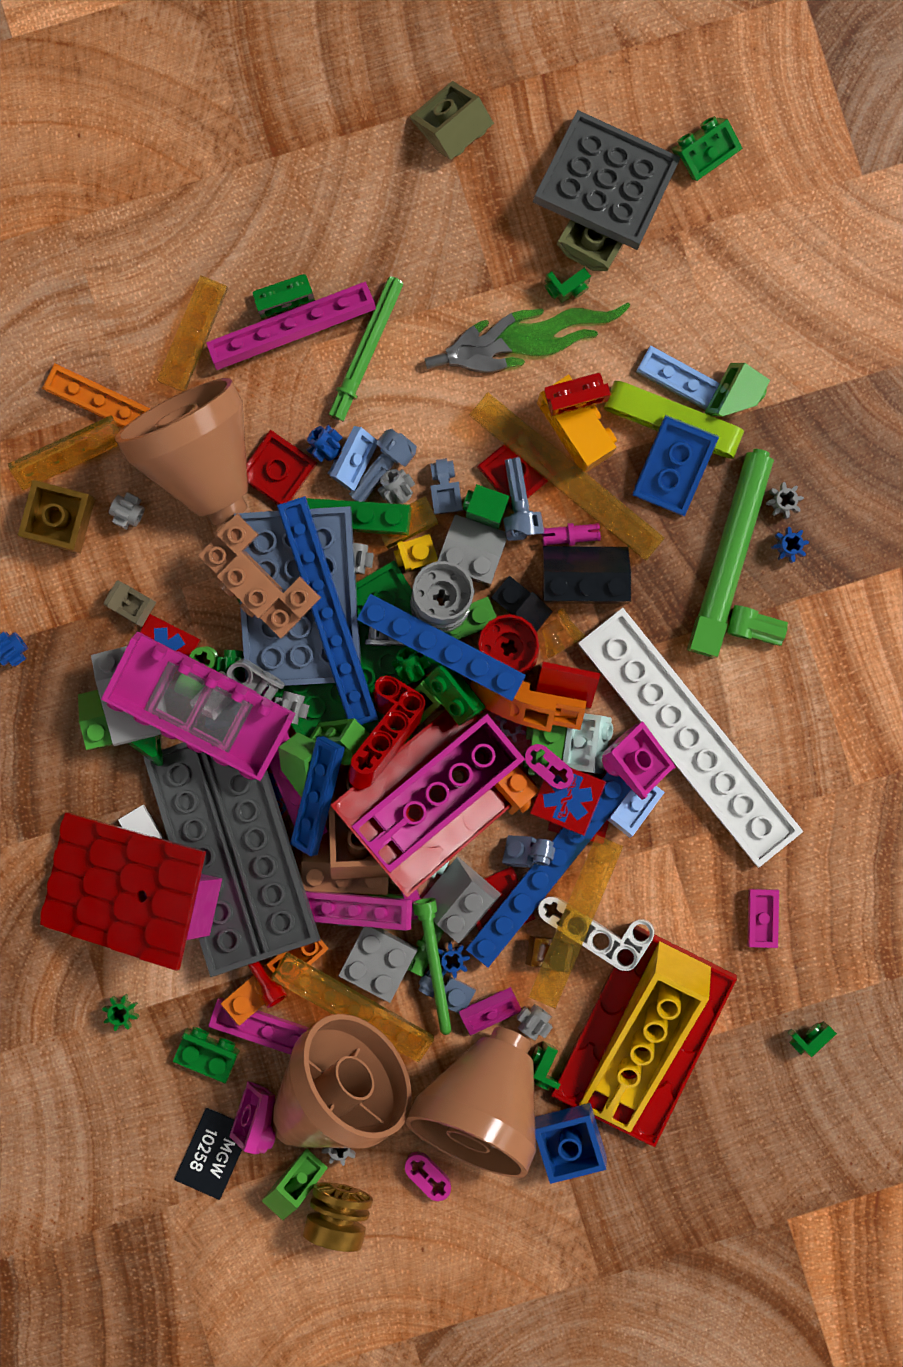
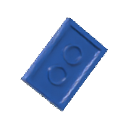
(675, 465)

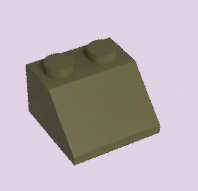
(452, 120)

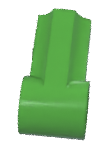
(749, 624)

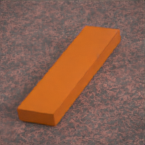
(92, 396)

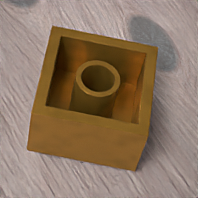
(56, 516)

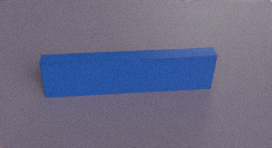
(317, 795)

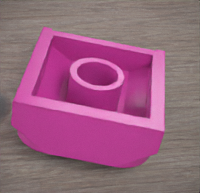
(638, 760)
(253, 1121)

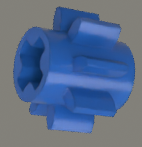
(324, 443)
(782, 544)
(11, 649)
(451, 951)

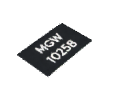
(210, 1155)

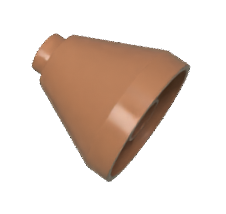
(194, 449)
(342, 1087)
(483, 1106)

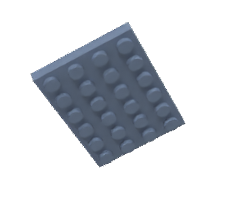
(300, 654)

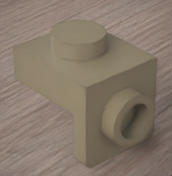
(129, 603)

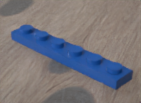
(441, 647)

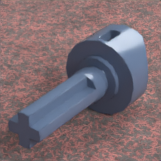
(394, 448)
(522, 520)

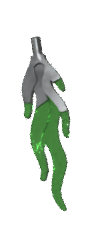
(510, 336)

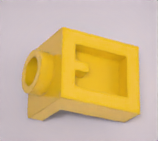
(416, 553)

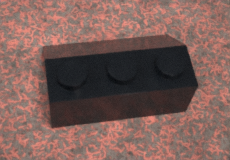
(586, 575)

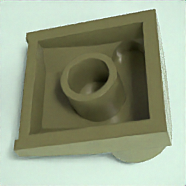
(588, 247)

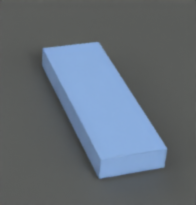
(677, 377)

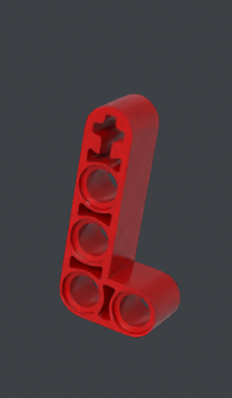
(383, 737)

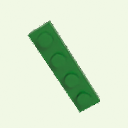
(372, 516)

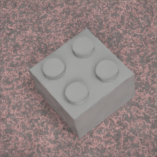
(378, 962)

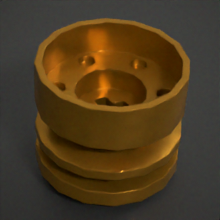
(337, 1217)

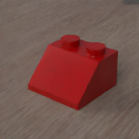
(567, 682)

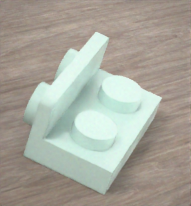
(586, 746)

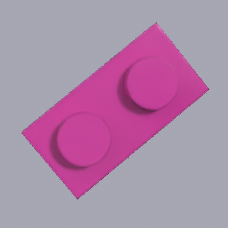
(763, 918)
(490, 1011)

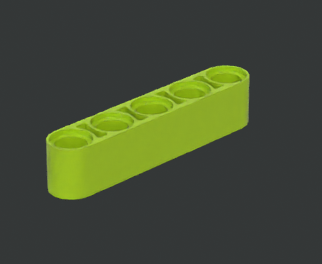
(650, 410)

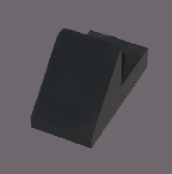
(522, 603)

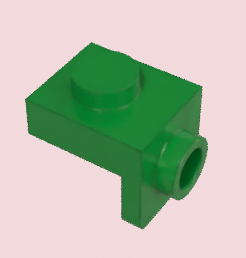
(574, 286)
(542, 1060)

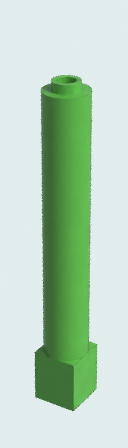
(731, 554)

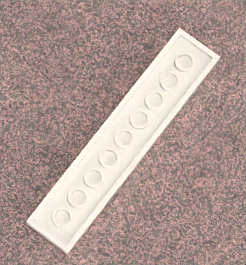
(690, 737)

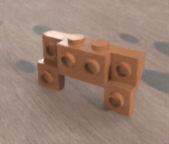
(252, 584)

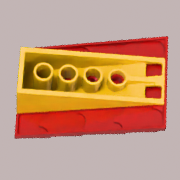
(645, 1037)

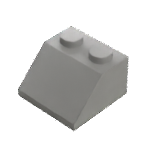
(474, 548)
(461, 899)

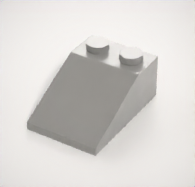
(120, 724)

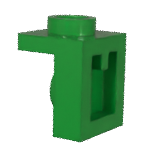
(817, 1038)

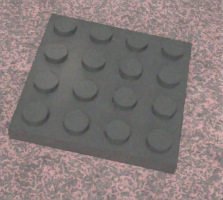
(606, 179)

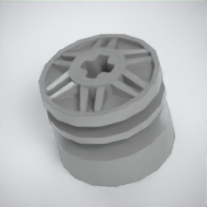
(447, 582)

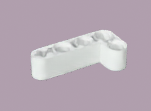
(616, 943)

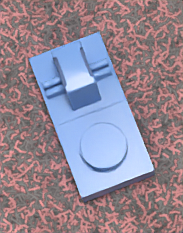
(353, 459)
(633, 811)

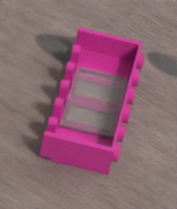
(197, 706)

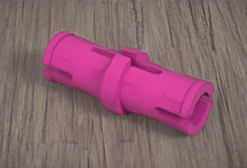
(571, 534)

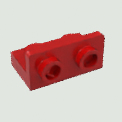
(576, 394)

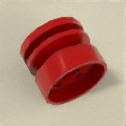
(513, 630)

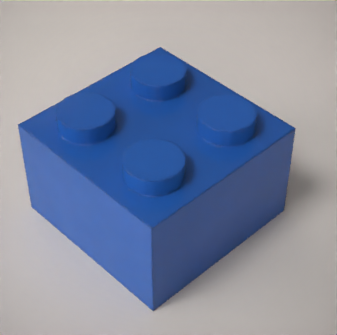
(570, 1143)

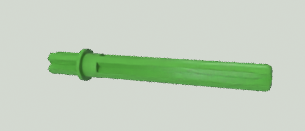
(365, 349)

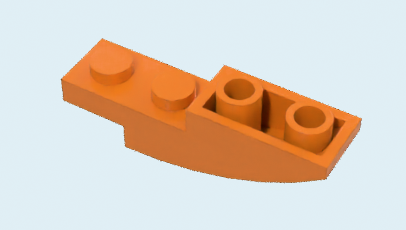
(533, 708)
(247, 997)

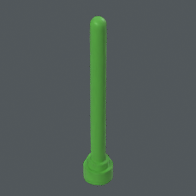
(425, 910)

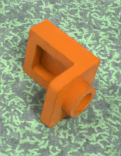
(517, 790)

